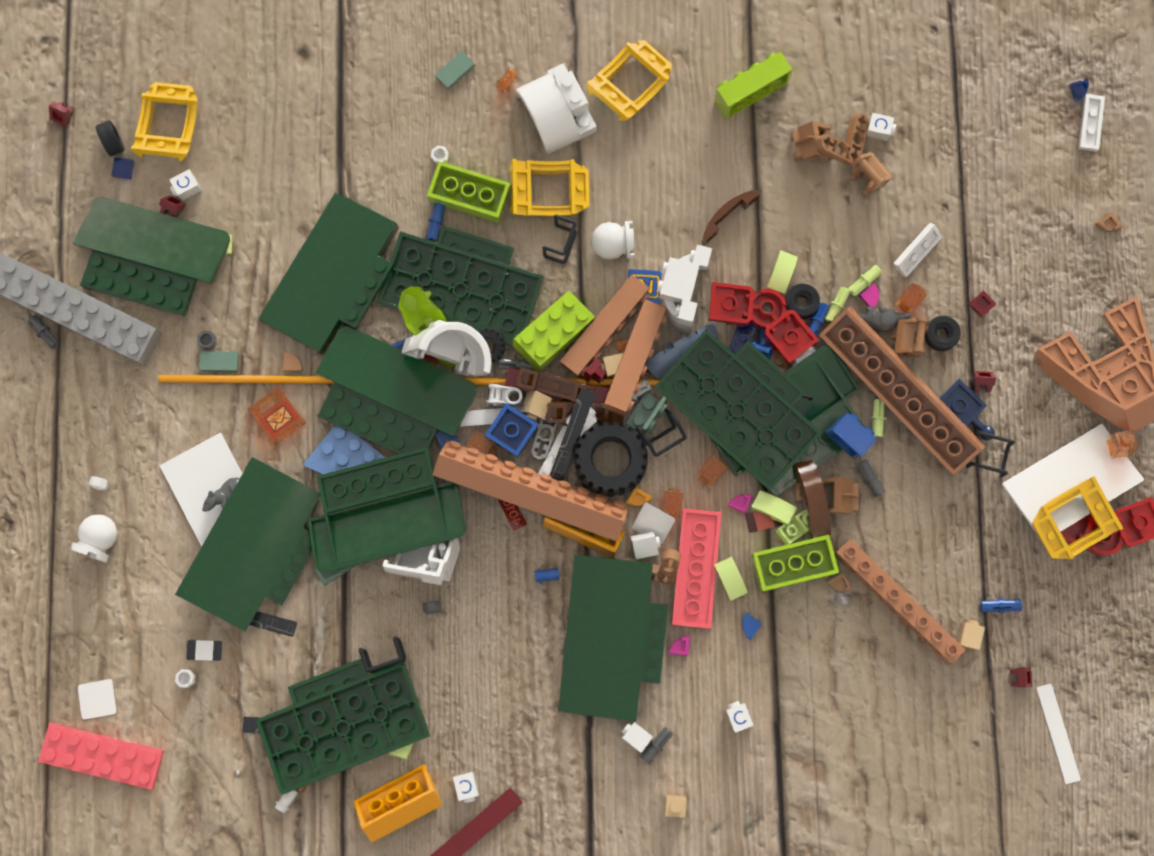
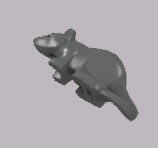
(884, 319)
(220, 496)

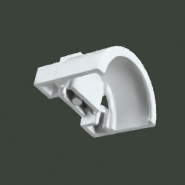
(553, 105)
(679, 286)
(448, 343)
(428, 563)

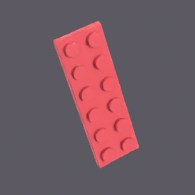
(696, 569)
(101, 756)

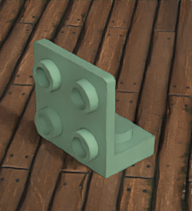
(646, 413)

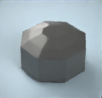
(207, 340)
(432, 607)

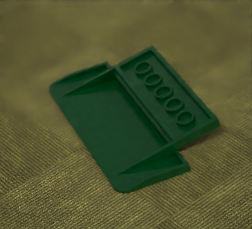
(148, 254)
(830, 384)
(390, 394)
(383, 511)

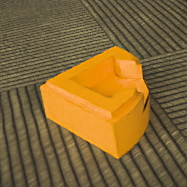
(638, 498)

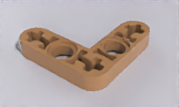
(849, 150)
(667, 570)

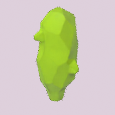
(419, 312)

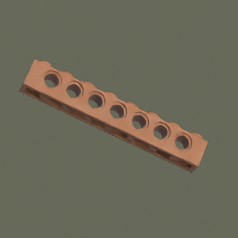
(899, 602)

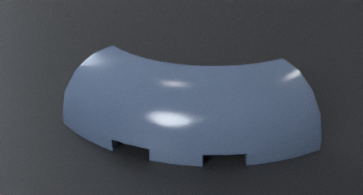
(665, 360)

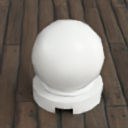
(612, 240)
(95, 536)

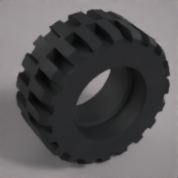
(610, 433)

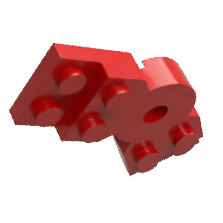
(782, 329)
(1136, 523)

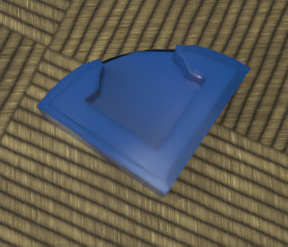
(750, 625)

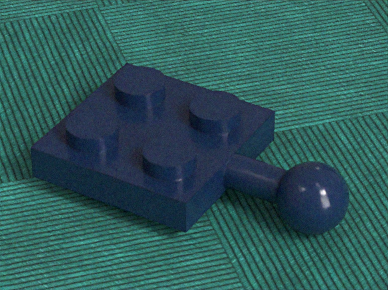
(966, 406)

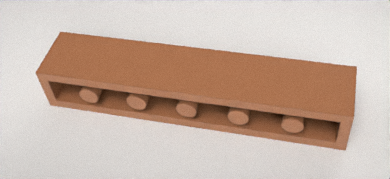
(604, 326)
(634, 357)

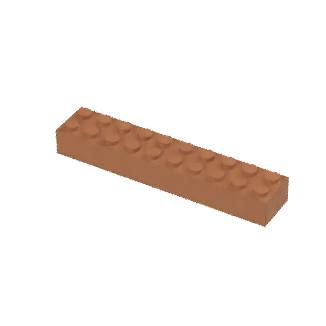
(902, 390)
(531, 490)

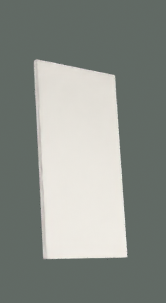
(1067, 468)
(197, 473)

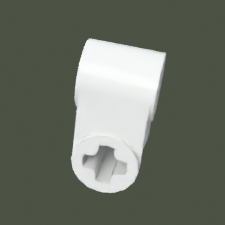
(500, 395)

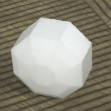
(439, 154)
(98, 483)
(185, 678)

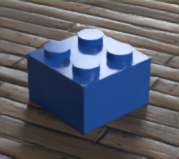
(512, 430)
(851, 435)

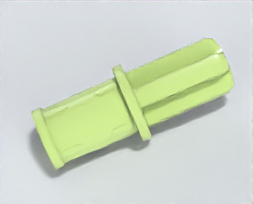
(865, 280)
(837, 305)
(878, 418)

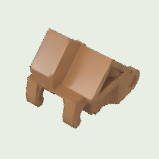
(805, 141)
(873, 170)
(906, 333)
(844, 495)

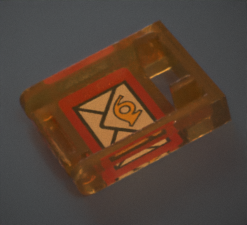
(279, 419)

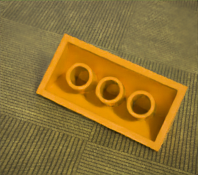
(591, 540)

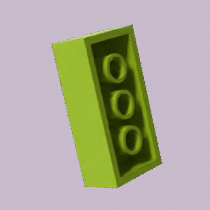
(752, 85)
(469, 192)
(553, 331)
(794, 563)

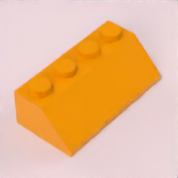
(397, 803)

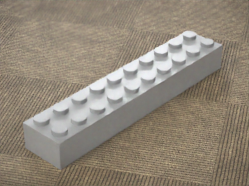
(76, 311)

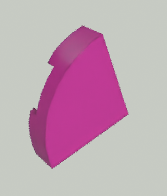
(870, 296)
(740, 503)
(680, 646)

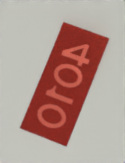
(513, 515)

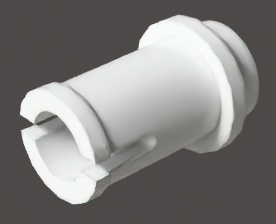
(643, 389)
(285, 801)

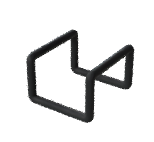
(569, 243)
(672, 418)
(1002, 471)
(366, 660)

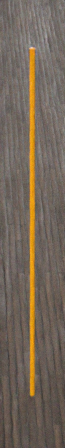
(321, 380)

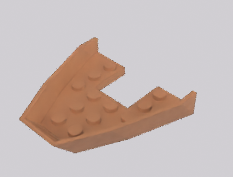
(1118, 383)

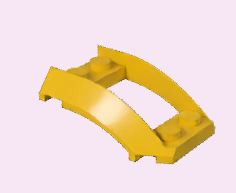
(613, 96)
(159, 145)
(521, 187)
(1098, 508)

